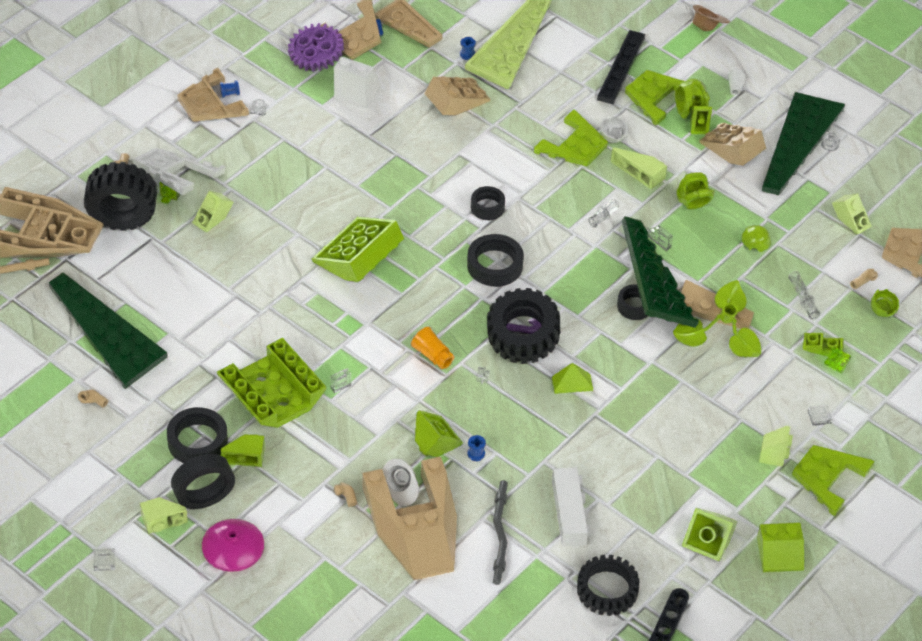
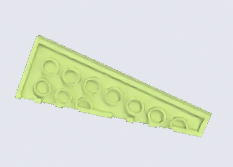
(505, 51)

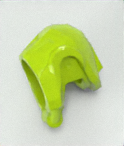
(690, 94)
(694, 191)

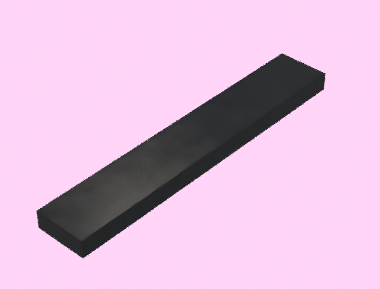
(621, 67)

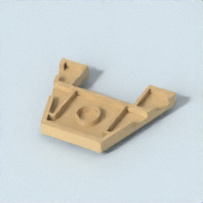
(361, 34)
(203, 103)
(904, 249)

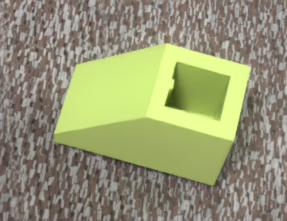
(212, 211)
(852, 213)
(775, 448)
(162, 514)

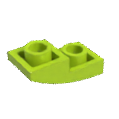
(819, 345)

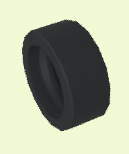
(487, 213)
(626, 310)

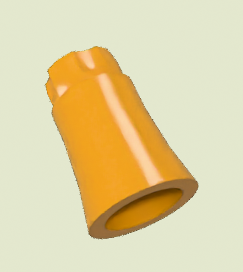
(432, 347)

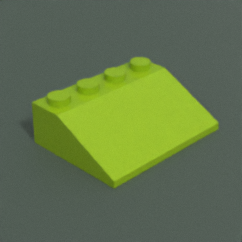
(359, 247)

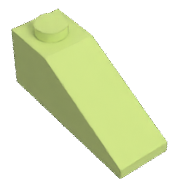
(642, 167)

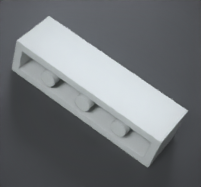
(569, 506)

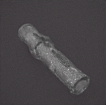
(807, 300)

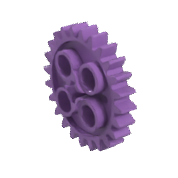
(315, 47)

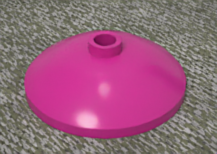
(235, 552)

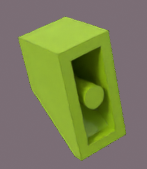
(700, 119)
(245, 451)

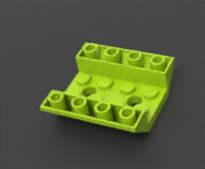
(286, 381)

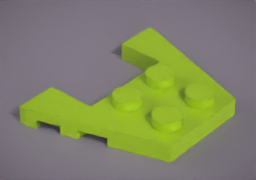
(649, 90)
(580, 147)
(822, 468)

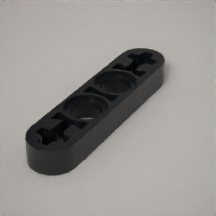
(667, 622)

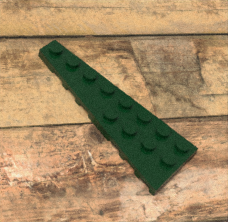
(801, 133)
(654, 281)
(118, 342)

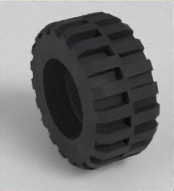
(123, 180)
(520, 304)

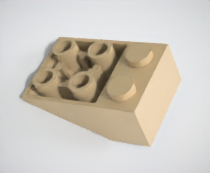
(455, 94)
(734, 143)

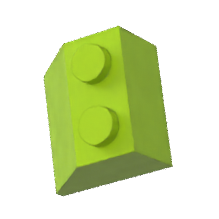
(781, 547)

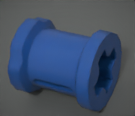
(468, 45)
(229, 88)
(476, 448)

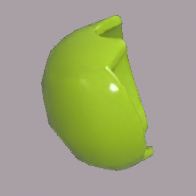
(756, 237)
(884, 303)

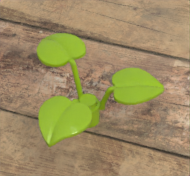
(731, 301)

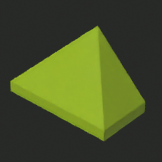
(571, 380)

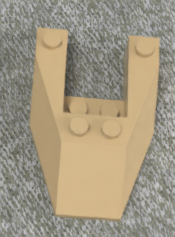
(49, 227)
(421, 534)

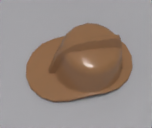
(706, 19)

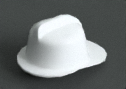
(401, 482)

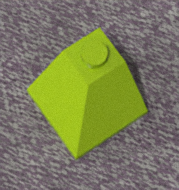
(434, 434)
(709, 533)

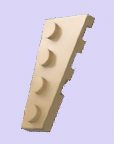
(409, 22)
(703, 305)

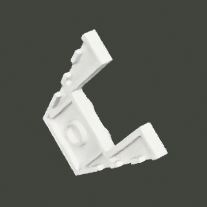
(162, 163)

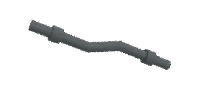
(500, 563)

